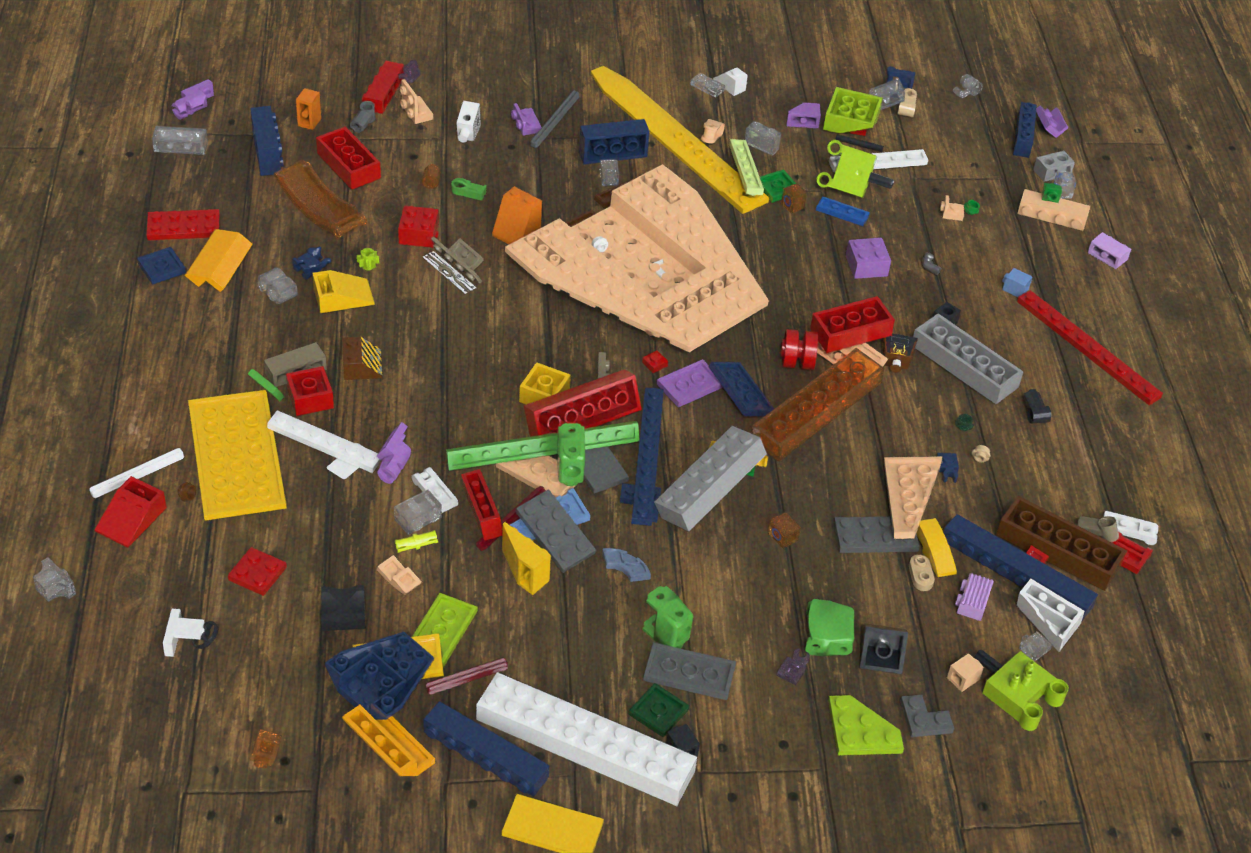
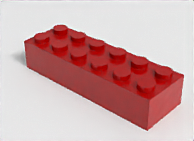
(585, 404)

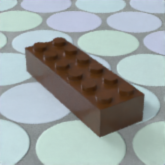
(1064, 542)

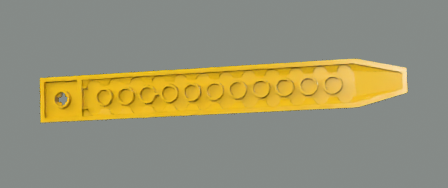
(677, 139)

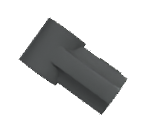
(363, 117)

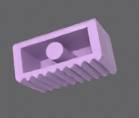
(1109, 250)
(975, 596)

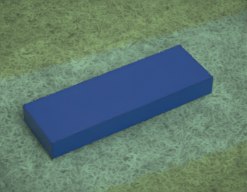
(842, 211)

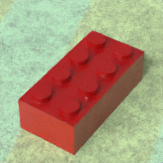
(348, 158)
(852, 324)

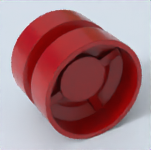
(795, 349)

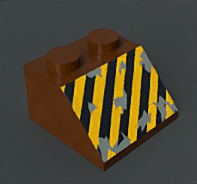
(361, 359)

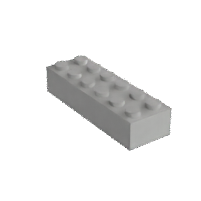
(967, 358)
(710, 478)

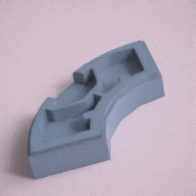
(628, 564)

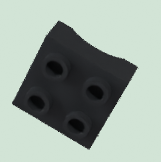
(343, 608)

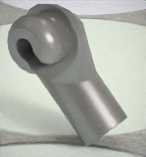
(928, 264)

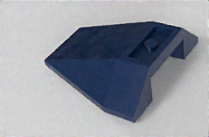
(380, 673)

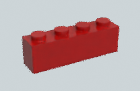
(384, 85)
(482, 504)

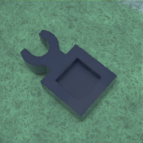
(949, 466)

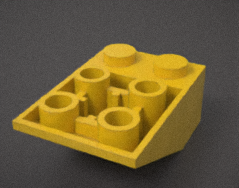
(340, 291)
(526, 559)

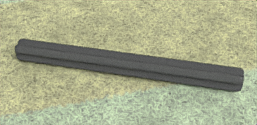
(554, 119)

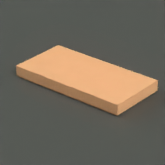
(536, 473)

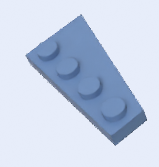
(571, 504)

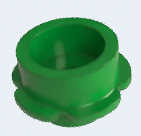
(971, 207)

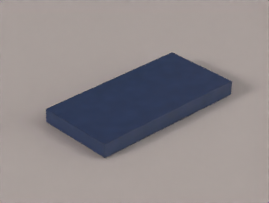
(741, 388)

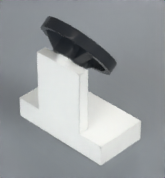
(189, 629)

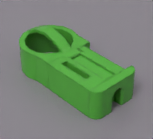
(469, 190)

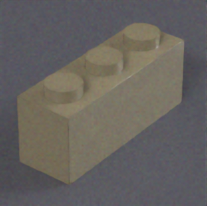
(293, 361)

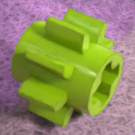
(368, 259)

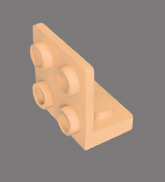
(414, 105)

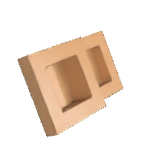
(399, 577)

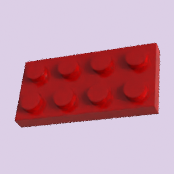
(182, 224)

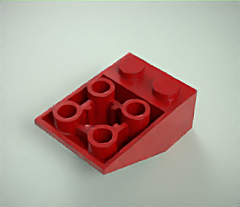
(131, 511)

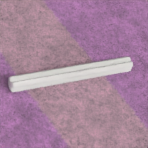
(137, 472)

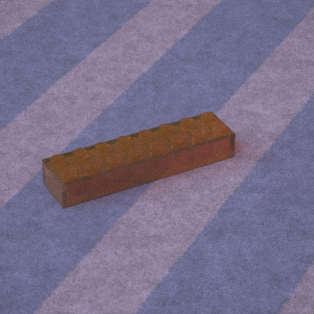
(818, 403)

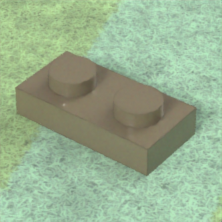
(603, 365)

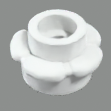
(600, 243)

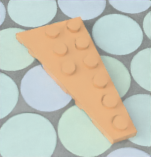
(909, 488)

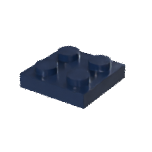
(161, 265)

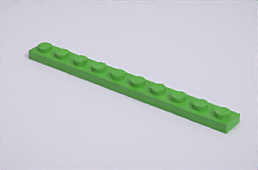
(537, 446)

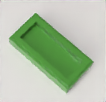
(264, 383)

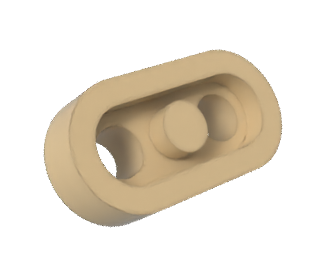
(921, 568)

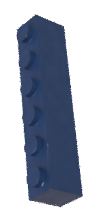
(486, 749)

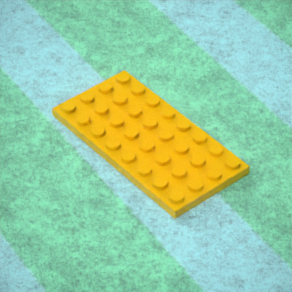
(236, 455)

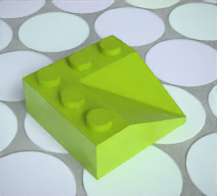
(851, 111)

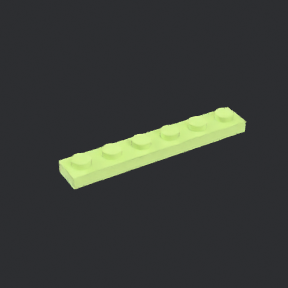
(746, 167)

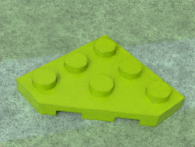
(862, 730)

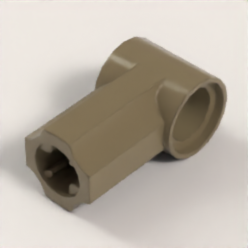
(1104, 527)

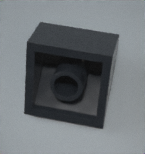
(883, 648)

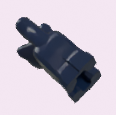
(310, 262)

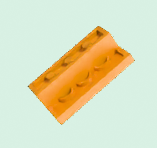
(219, 259)
(390, 742)

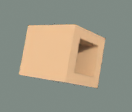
(965, 672)

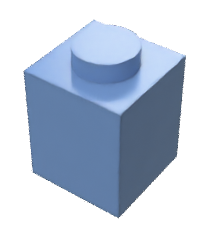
(1016, 282)

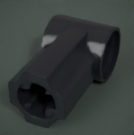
(1037, 411)

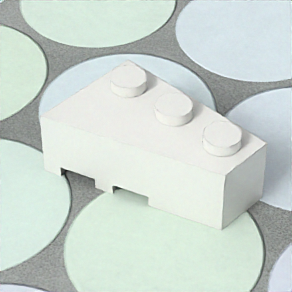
(1049, 613)

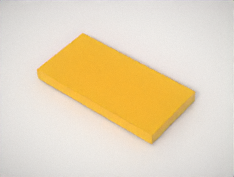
(552, 826)

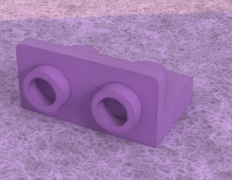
(525, 120)
(1052, 121)

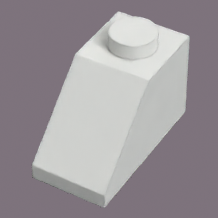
(734, 81)

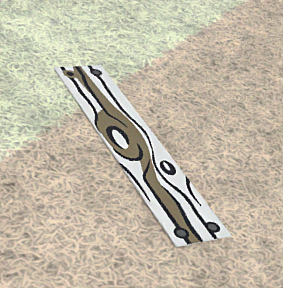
(449, 272)

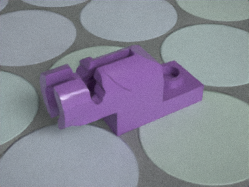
(193, 99)
(393, 455)

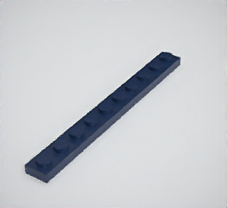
(647, 457)

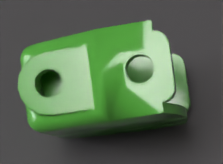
(571, 464)
(672, 618)
(830, 628)

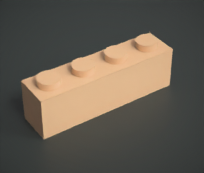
(1063, 213)

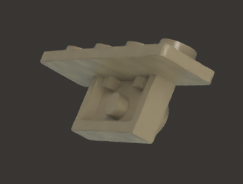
(463, 255)

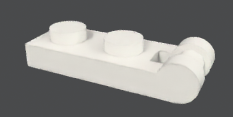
(436, 487)
(1135, 527)

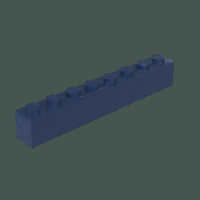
(1014, 563)

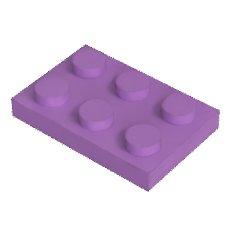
(689, 383)

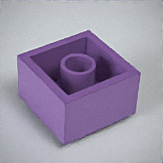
(868, 258)

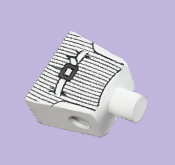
(468, 129)

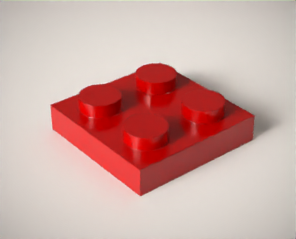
(257, 571)

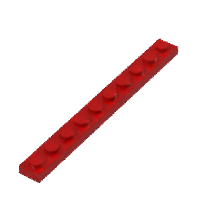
(1090, 348)

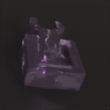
(411, 72)
(793, 668)

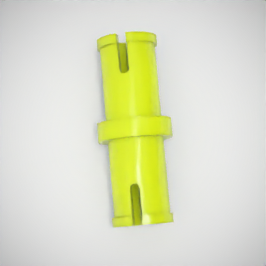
(416, 541)

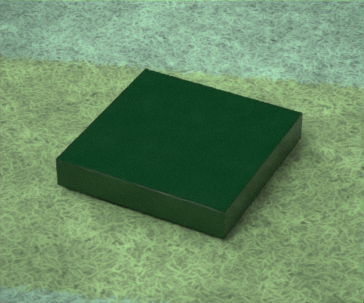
(658, 710)

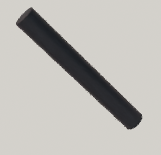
(861, 143)

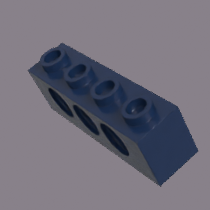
(1025, 129)

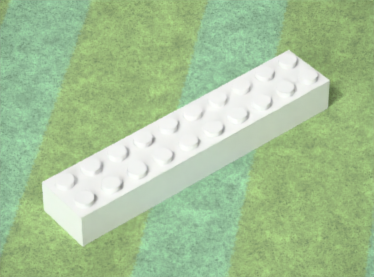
(586, 738)

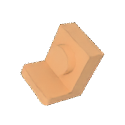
(952, 211)

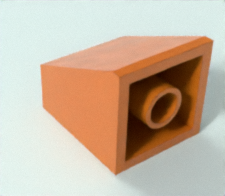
(517, 216)

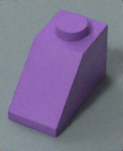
(804, 115)

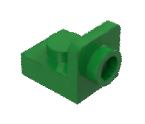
(1051, 192)

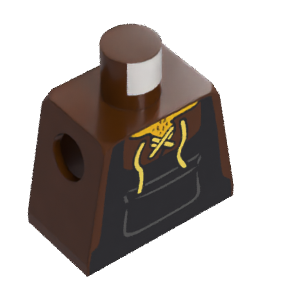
(898, 351)

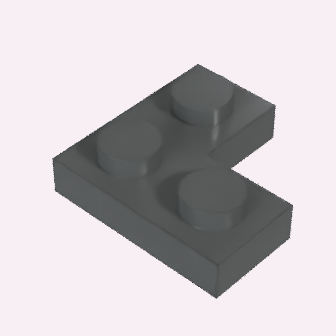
(922, 722)

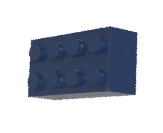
(266, 140)
(614, 141)

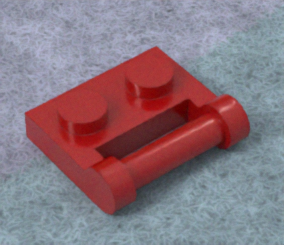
(1136, 554)

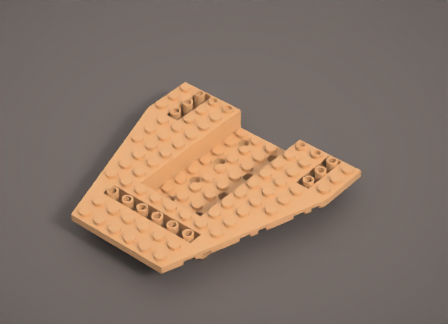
(663, 222)

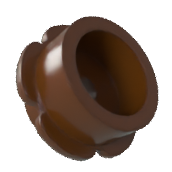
(187, 491)

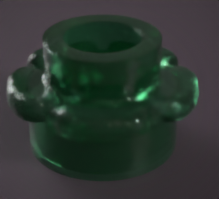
(964, 422)

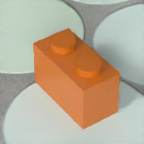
(308, 109)

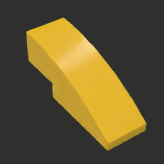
(936, 547)

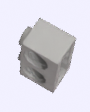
(1050, 164)

